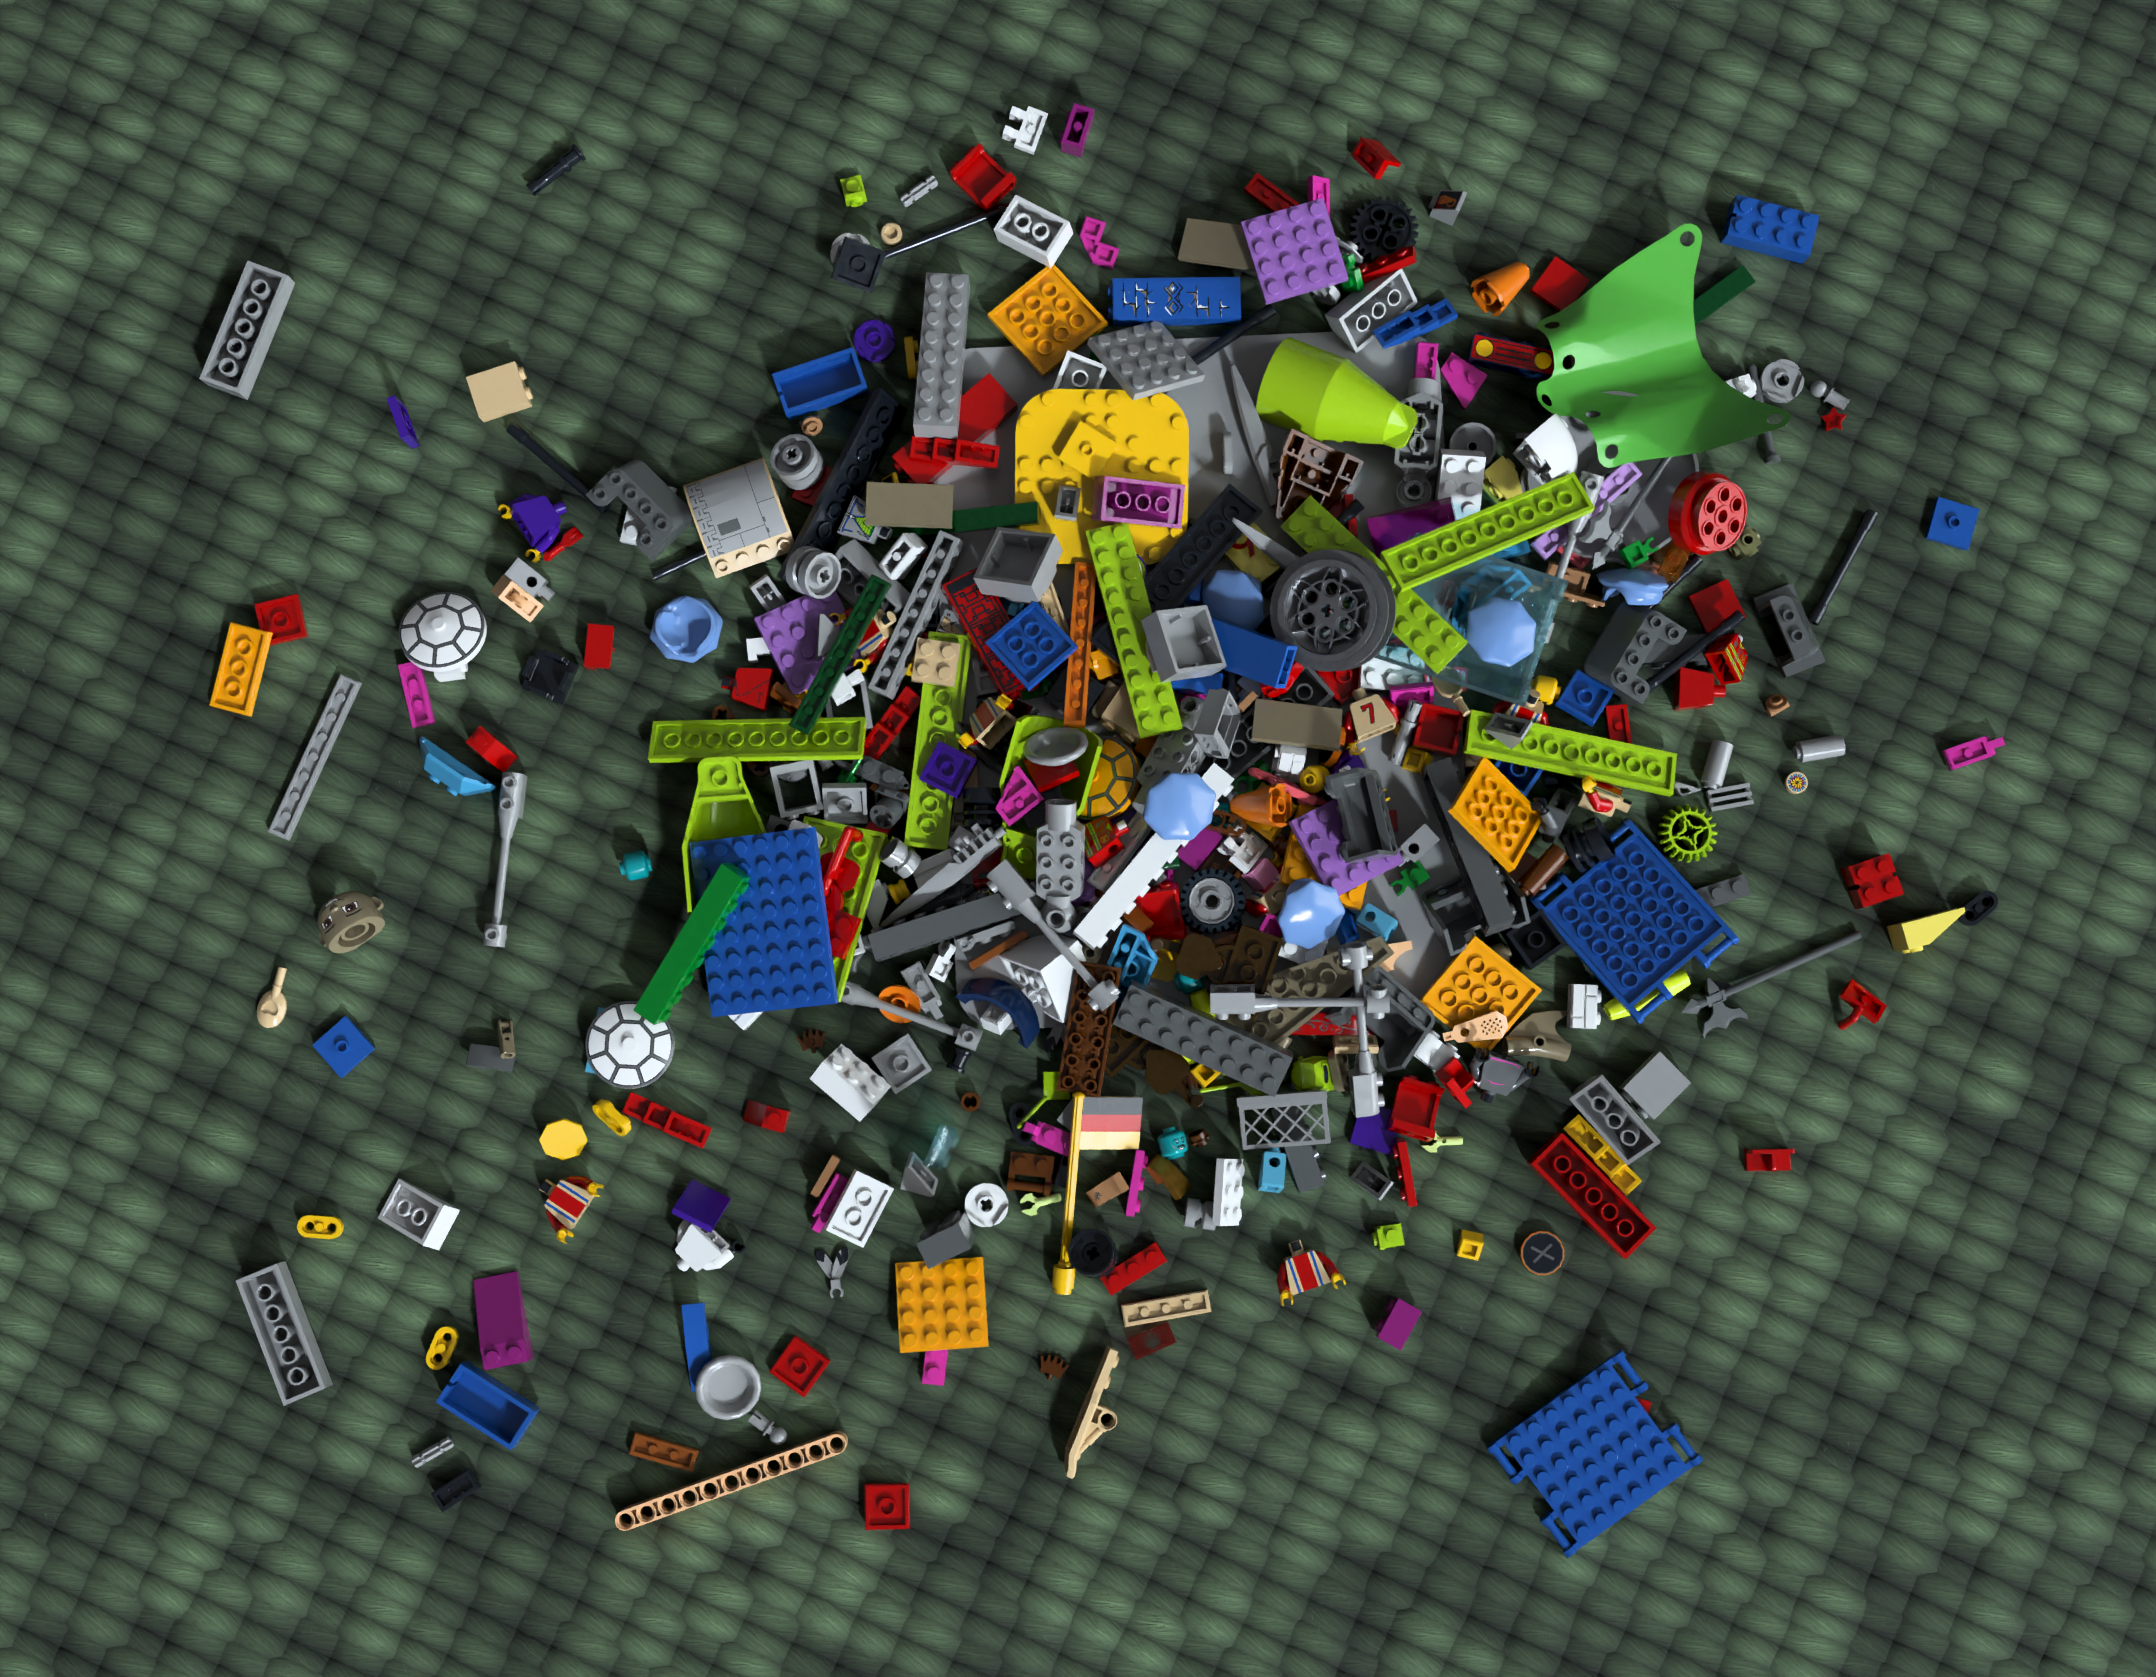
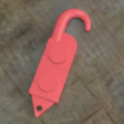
(1295, 790)

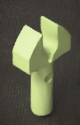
(1447, 1140)
(1039, 1202)

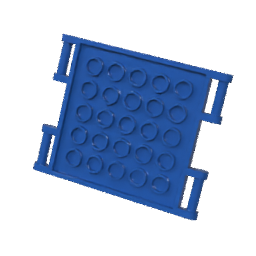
(1634, 921)
(1594, 1453)

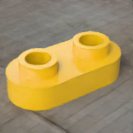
(911, 348)
(611, 1117)
(321, 1226)
(442, 1346)

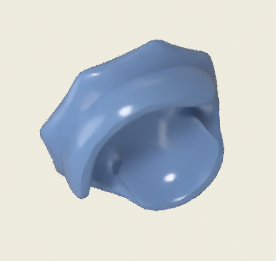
(1636, 585)
(1235, 598)
(686, 628)
(1500, 631)
(1179, 806)
(1309, 913)

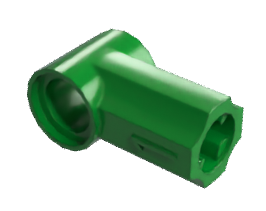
(1250, 781)

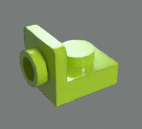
(853, 191)
(1388, 1236)

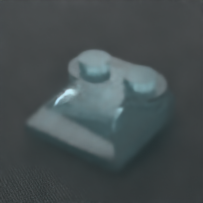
(938, 1152)

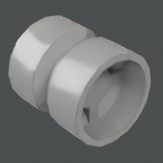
(900, 858)
(1199, 1214)

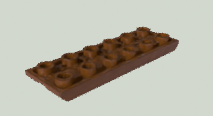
(1087, 1036)

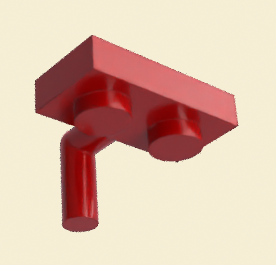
(1863, 1004)

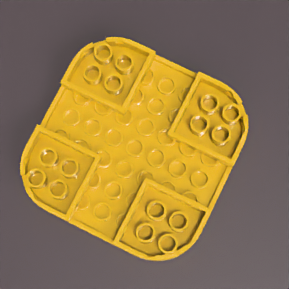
(1150, 447)

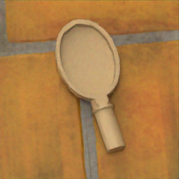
(1451, 691)
(273, 1003)

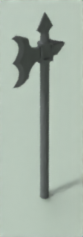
(1613, 537)
(1714, 996)

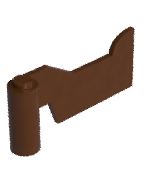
(1533, 873)

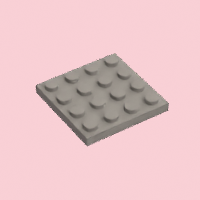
(1145, 359)

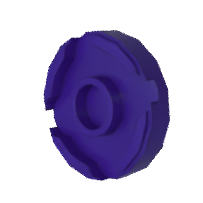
(874, 341)

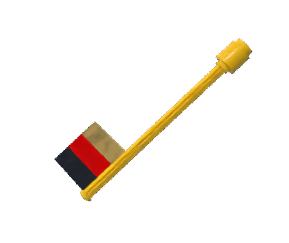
(1095, 1124)

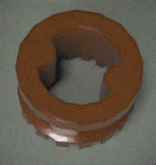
(971, 1108)

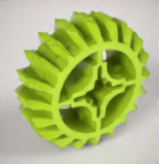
(1685, 825)

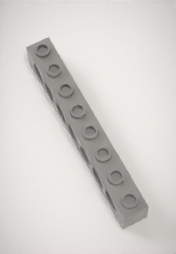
(916, 615)

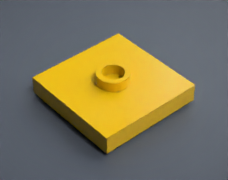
(1087, 451)

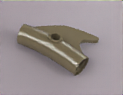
(1540, 1029)

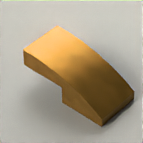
(1165, 1172)

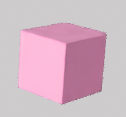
(1260, 874)

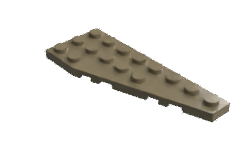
(1313, 979)

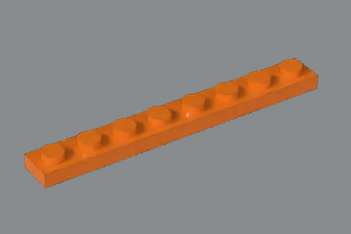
(1081, 635)

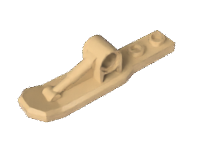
(1088, 1423)

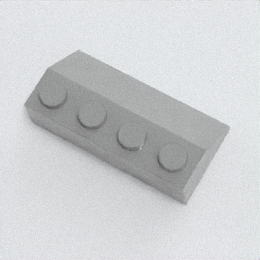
(1371, 308)
(856, 570)
(1613, 1119)

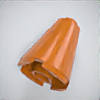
(1499, 287)
(1264, 805)

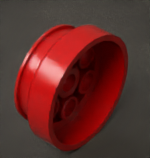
(1706, 513)

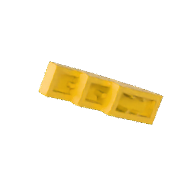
(1602, 1155)

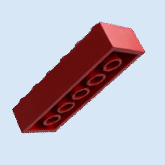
(1591, 1195)

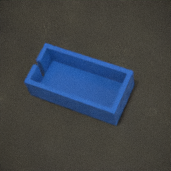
(1770, 229)
(820, 383)
(488, 1405)

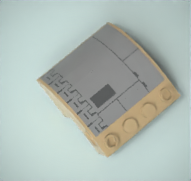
(739, 517)

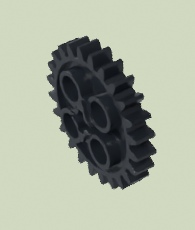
(1366, 223)

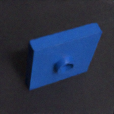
(1952, 523)
(1584, 698)
(343, 1046)

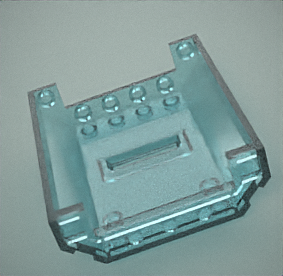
(1483, 579)

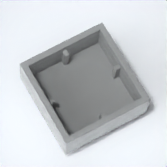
(1018, 565)
(1182, 643)

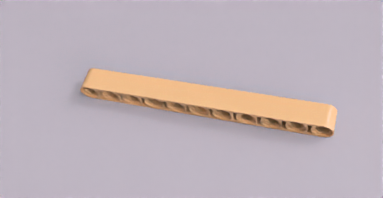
(723, 1487)

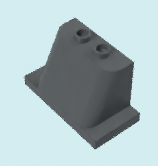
(1795, 629)

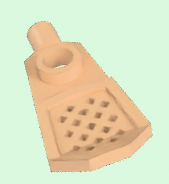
(1475, 1029)

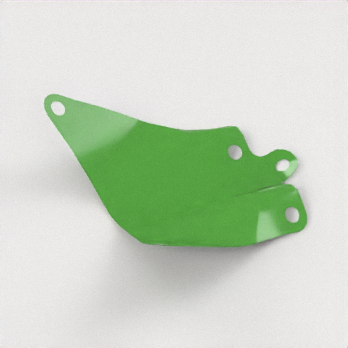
(1641, 339)

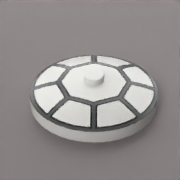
(442, 631)
(627, 1047)

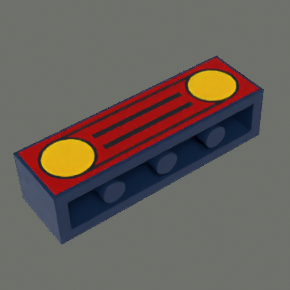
(1510, 356)

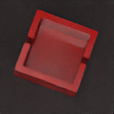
(1436, 730)
(1874, 881)

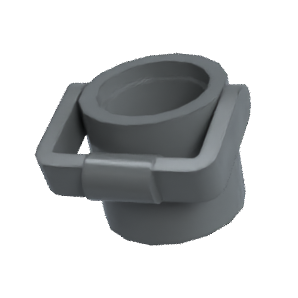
(889, 807)

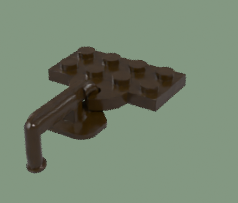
(1245, 962)
(1162, 1067)

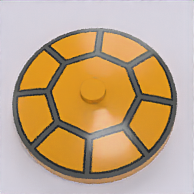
(1113, 782)

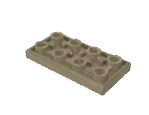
(1215, 245)
(909, 505)
(1296, 725)

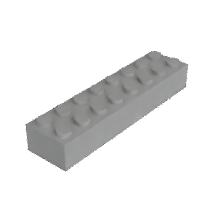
(941, 356)

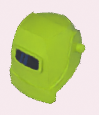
(1312, 1074)

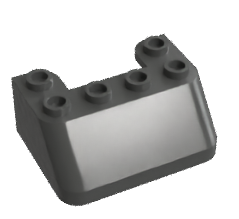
(650, 500)
(1625, 646)
(1363, 815)
(1454, 915)
(1400, 1029)

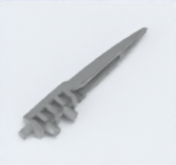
(1256, 438)
(1277, 552)
(963, 863)

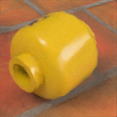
(1547, 688)
(1313, 778)

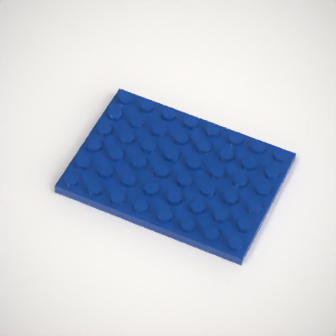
(778, 936)

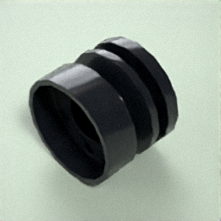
(984, 803)
(1592, 842)
(1086, 1242)

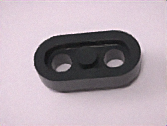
(1977, 909)
(1016, 1120)

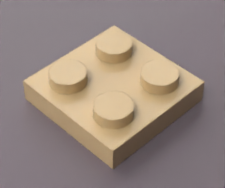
(936, 662)

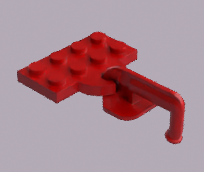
(838, 877)

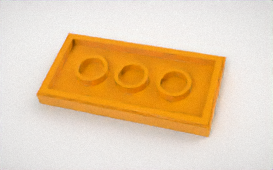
(240, 669)

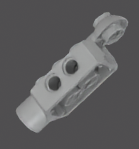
(1421, 454)
(1173, 751)
(1060, 862)

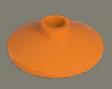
(892, 995)

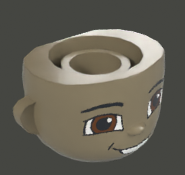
(349, 921)

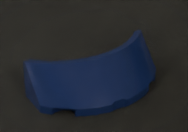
(1007, 998)

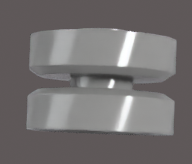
(1477, 436)
(797, 462)
(813, 572)

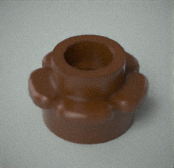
(1199, 1138)

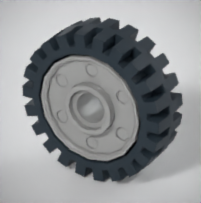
(1195, 901)

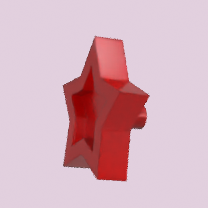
(1833, 419)

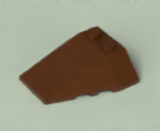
(1312, 470)

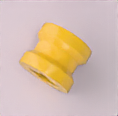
(899, 891)

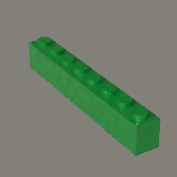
(692, 943)

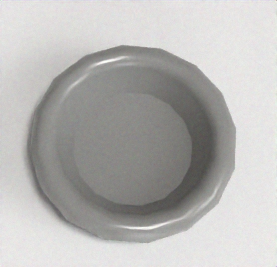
(1055, 746)
(728, 1387)

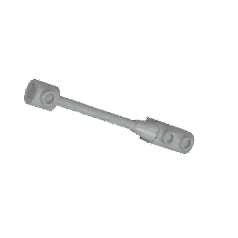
(1592, 485)
(509, 811)
(1018, 894)
(856, 995)
(1243, 1001)
(1363, 1079)

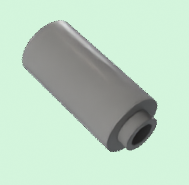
(1819, 748)
(1716, 764)

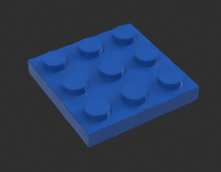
(1031, 645)

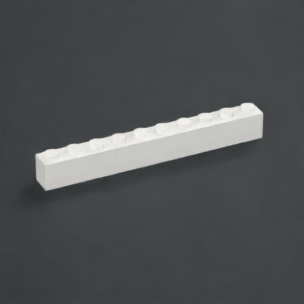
(1139, 873)

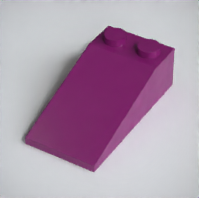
(1137, 502)
(1396, 526)
(502, 1321)

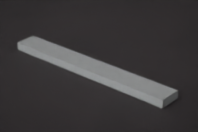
(314, 757)

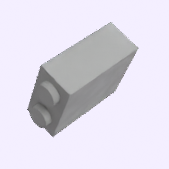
(1654, 1086)

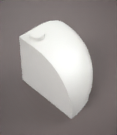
(1549, 451)
(1044, 972)

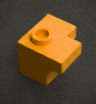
(1102, 667)

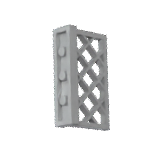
(1287, 1100)

